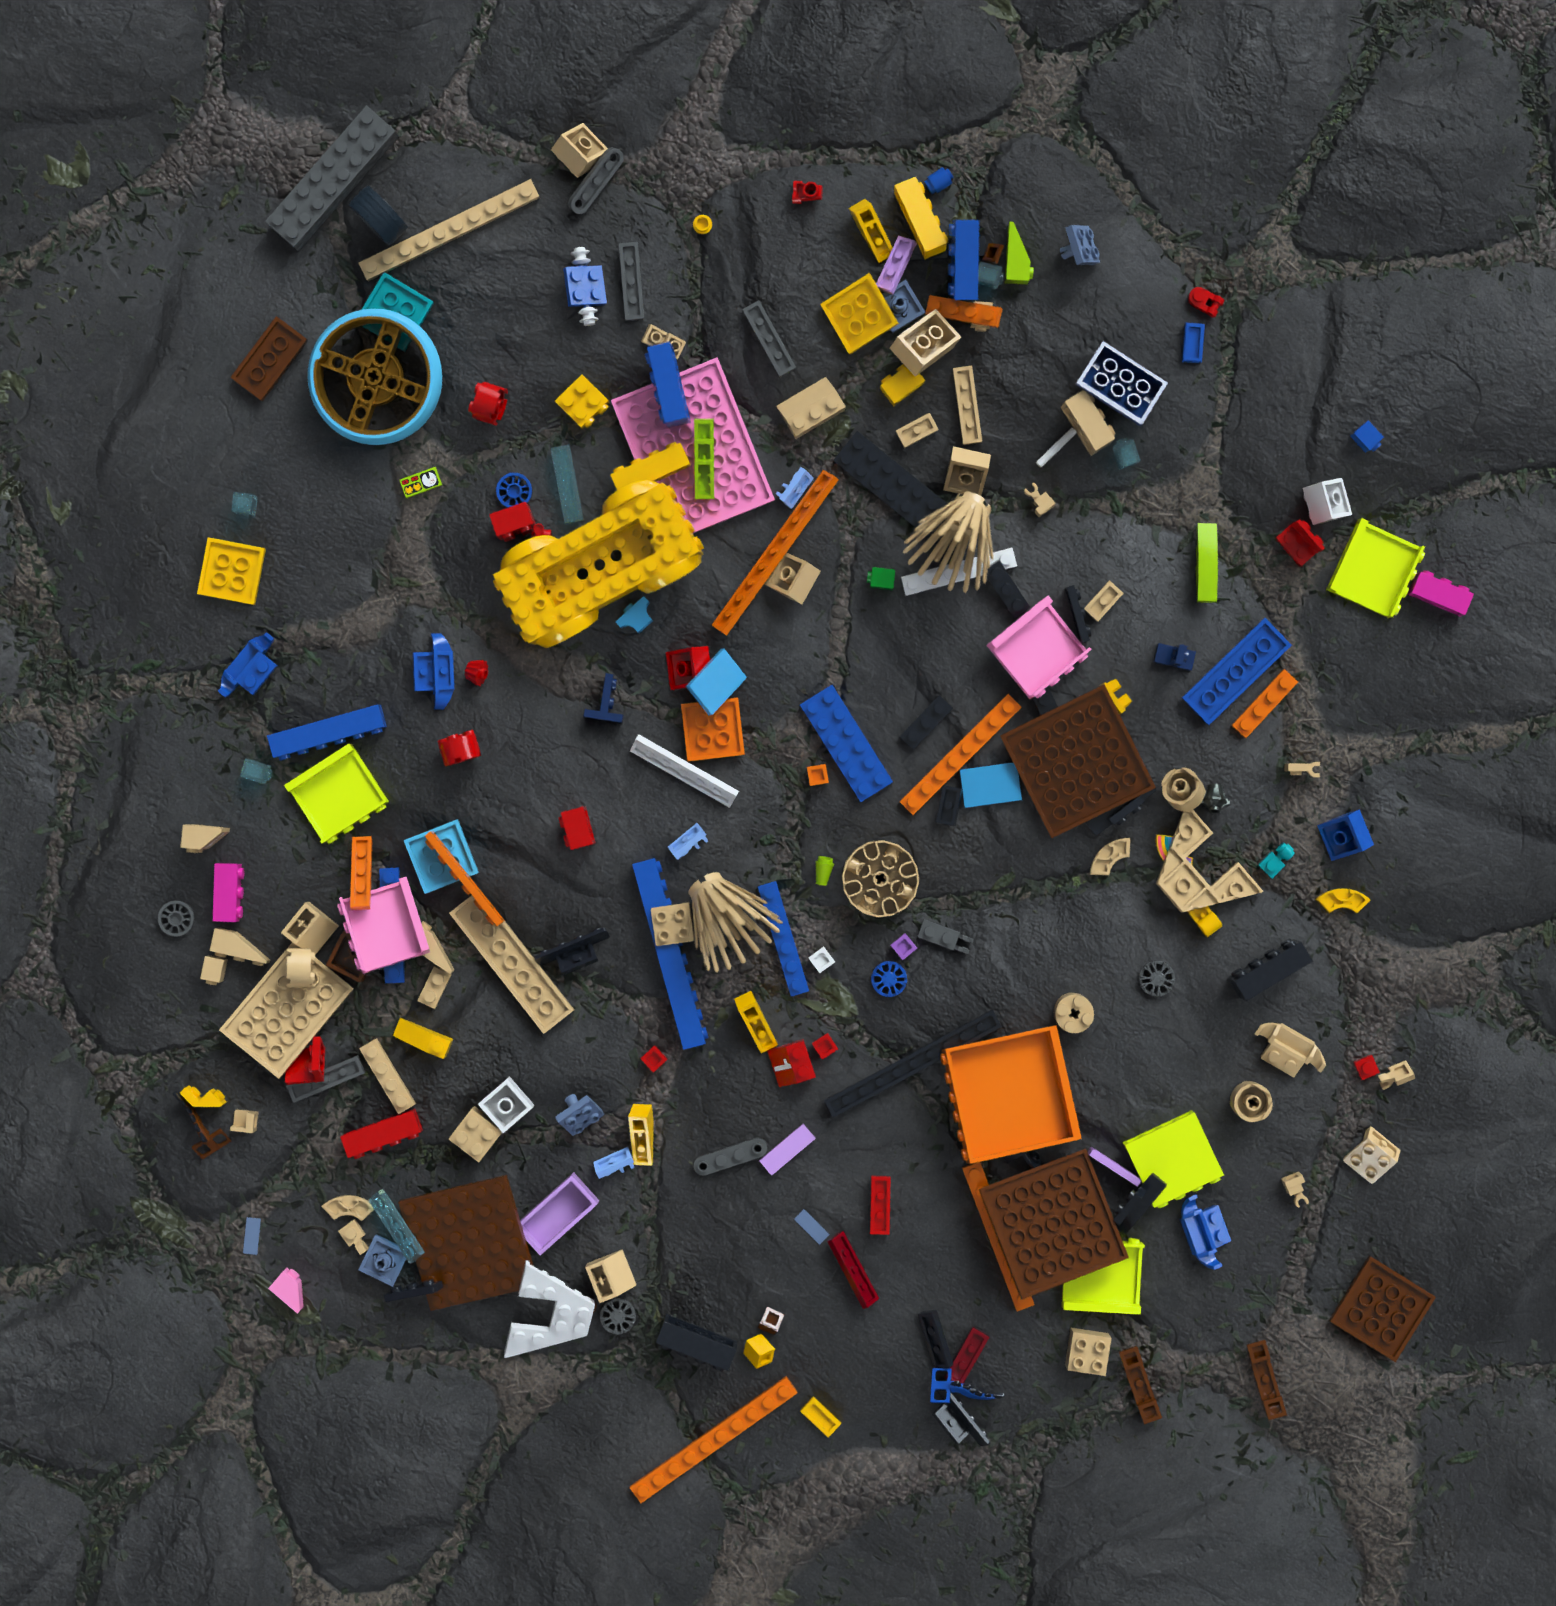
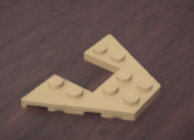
(1183, 882)

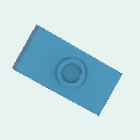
(636, 616)

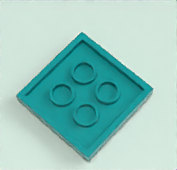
(399, 298)

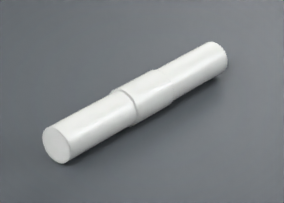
(1056, 447)

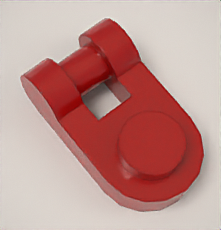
(1199, 297)

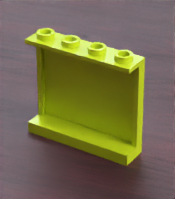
(1375, 569)
(337, 793)
(1177, 1155)
(1110, 1288)

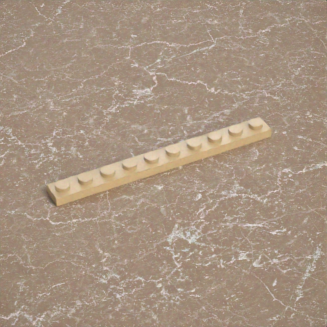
(449, 230)

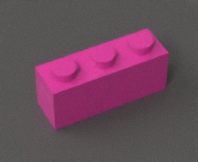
(1441, 593)
(228, 892)

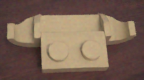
(1289, 1049)

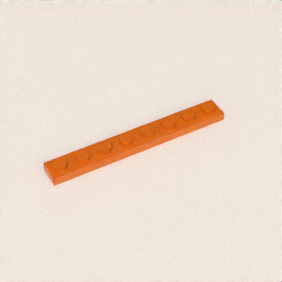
(960, 754)
(976, 1179)

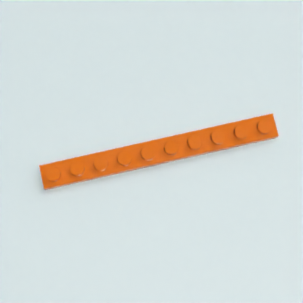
(775, 552)
(713, 1439)

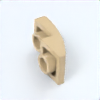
(657, 336)

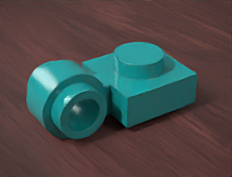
(1272, 863)

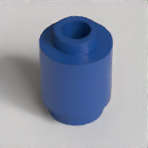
(938, 180)

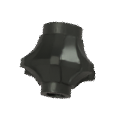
(1214, 798)

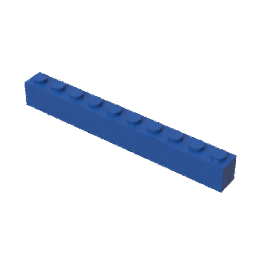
(671, 959)

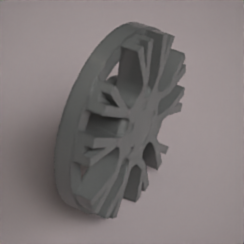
(176, 918)
(1156, 978)
(617, 1316)

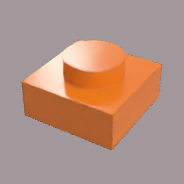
(817, 774)

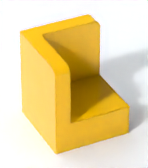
(759, 1351)

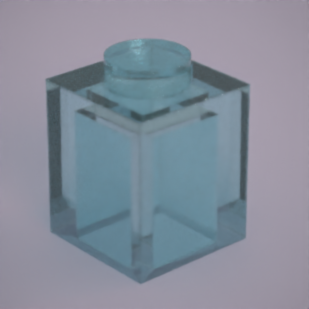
(990, 275)
(1126, 453)
(244, 503)
(256, 771)

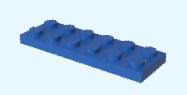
(1236, 671)
(846, 743)

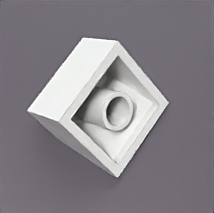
(1327, 501)

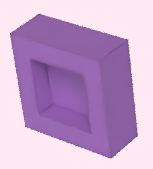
(903, 946)

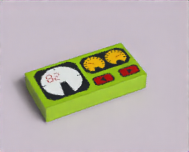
(421, 482)

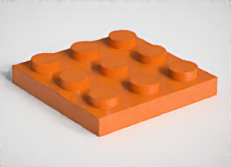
(714, 734)

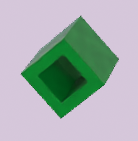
(881, 578)

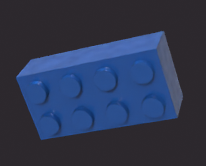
(964, 259)
(668, 382)

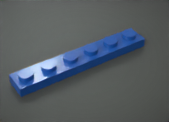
(784, 940)
(396, 972)

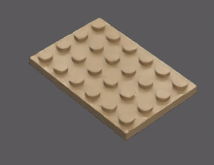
(282, 1020)

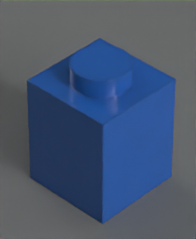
(1367, 437)

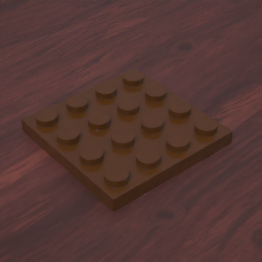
(1382, 1308)

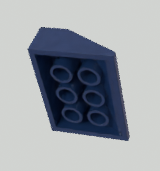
(1121, 383)

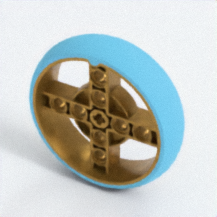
(358, 384)

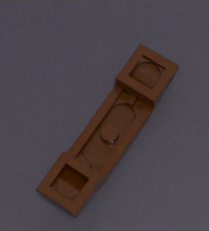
(1266, 1380)
(1140, 1385)

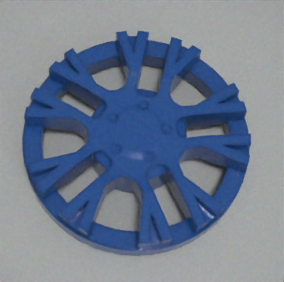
(514, 489)
(889, 979)

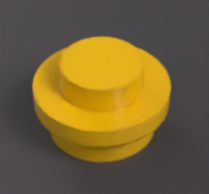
(702, 224)

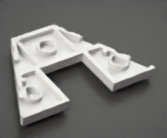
(569, 1317)

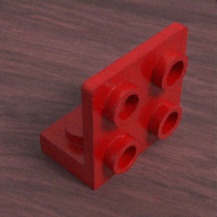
(1300, 542)
(309, 1065)

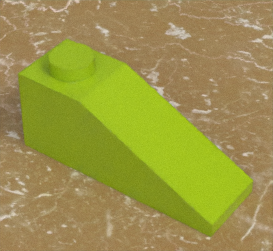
(1017, 260)

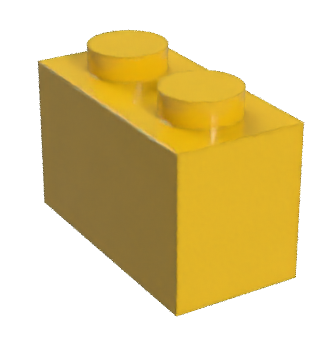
(901, 384)

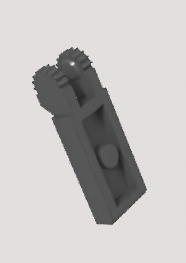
(942, 936)

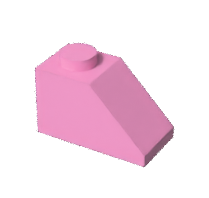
(289, 1289)

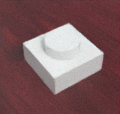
(821, 959)

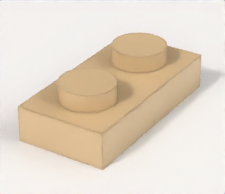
(917, 430)
(1103, 601)
(434, 987)

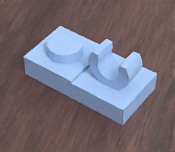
(796, 487)
(685, 842)
(613, 1162)

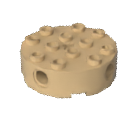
(887, 896)

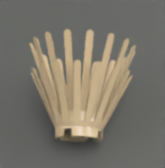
(964, 521)
(720, 900)

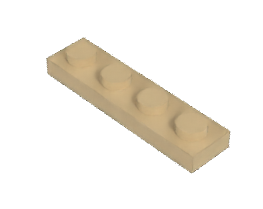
(967, 405)
(387, 1076)

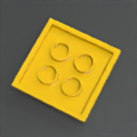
(859, 313)
(231, 571)

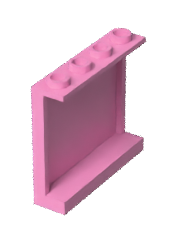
(1038, 649)
(388, 930)

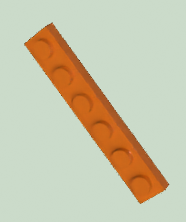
(468, 884)

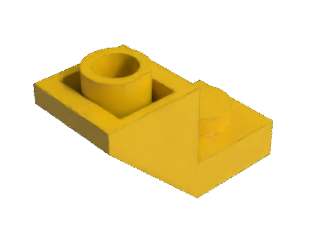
(212, 1098)

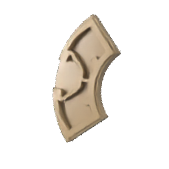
(1109, 855)
(348, 1205)

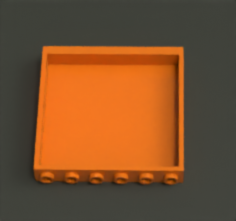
(1010, 1094)

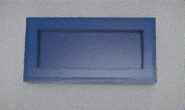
(1193, 342)

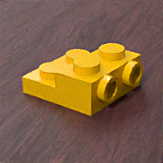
(582, 402)

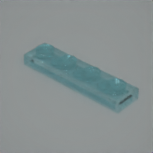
(567, 484)
(396, 1226)

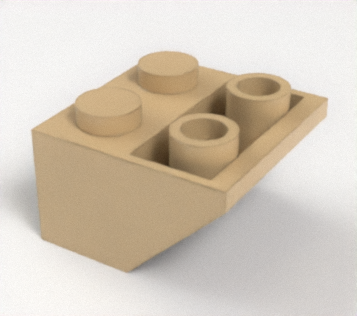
(310, 928)
(610, 1275)

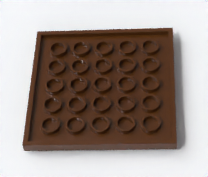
(1078, 761)
(1053, 1223)
(468, 1241)

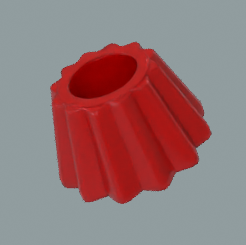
(476, 671)

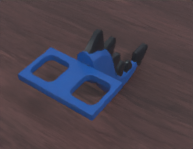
(956, 1386)

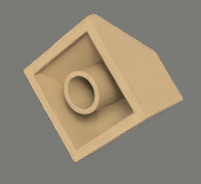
(578, 149)
(967, 471)
(793, 578)
(201, 837)

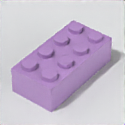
(557, 1213)

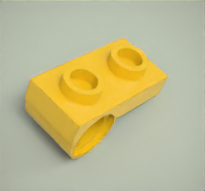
(1205, 920)

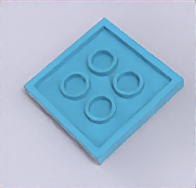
(428, 867)

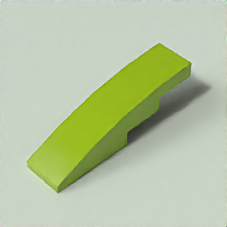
(704, 458)
(1207, 563)

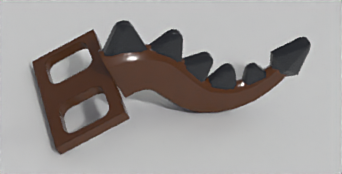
(201, 1130)

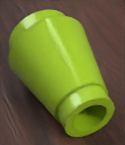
(823, 869)

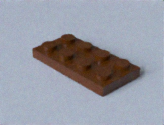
(269, 358)

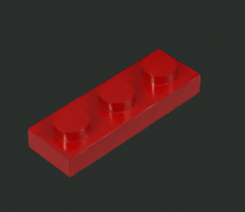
(880, 1205)

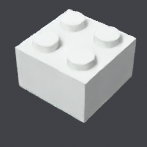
(506, 1104)

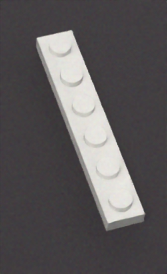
(914, 583)
(684, 771)

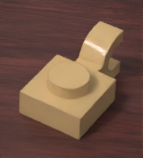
(1297, 769)
(1397, 1073)
(353, 1234)

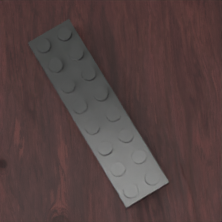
(332, 178)

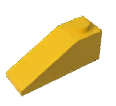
(871, 229)
(755, 1021)
(423, 1038)
(641, 1134)

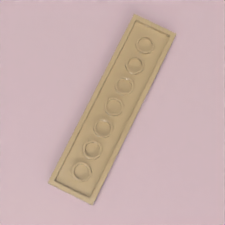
(513, 966)

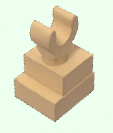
(1043, 502)
(1293, 1187)

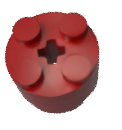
(488, 403)
(459, 748)

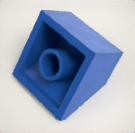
(1345, 835)

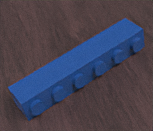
(327, 731)

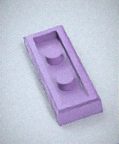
(896, 264)
(787, 1149)
(1114, 1166)

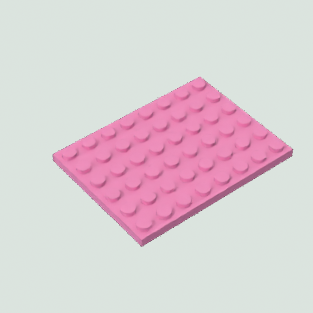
(737, 470)

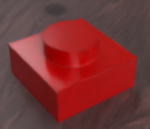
(824, 1046)
(654, 1058)
(1366, 1067)

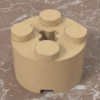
(1192, 792)
(300, 967)
(1084, 1015)
(1247, 1111)

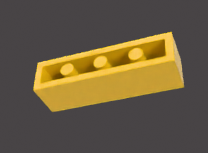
(920, 217)
(654, 468)

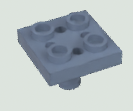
(1081, 245)
(913, 309)
(579, 1114)
(381, 1266)

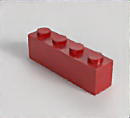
(381, 1133)

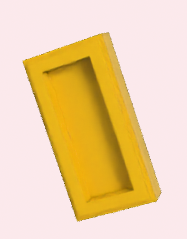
(820, 1416)

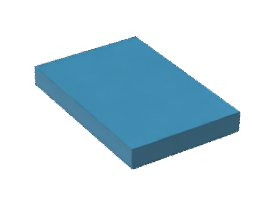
(716, 682)
(990, 785)

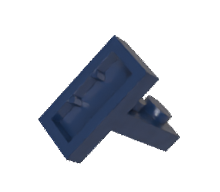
(1175, 656)
(606, 703)

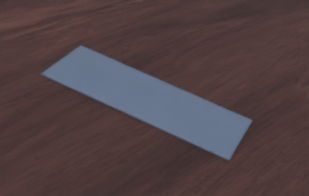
(811, 1226)
(251, 1236)

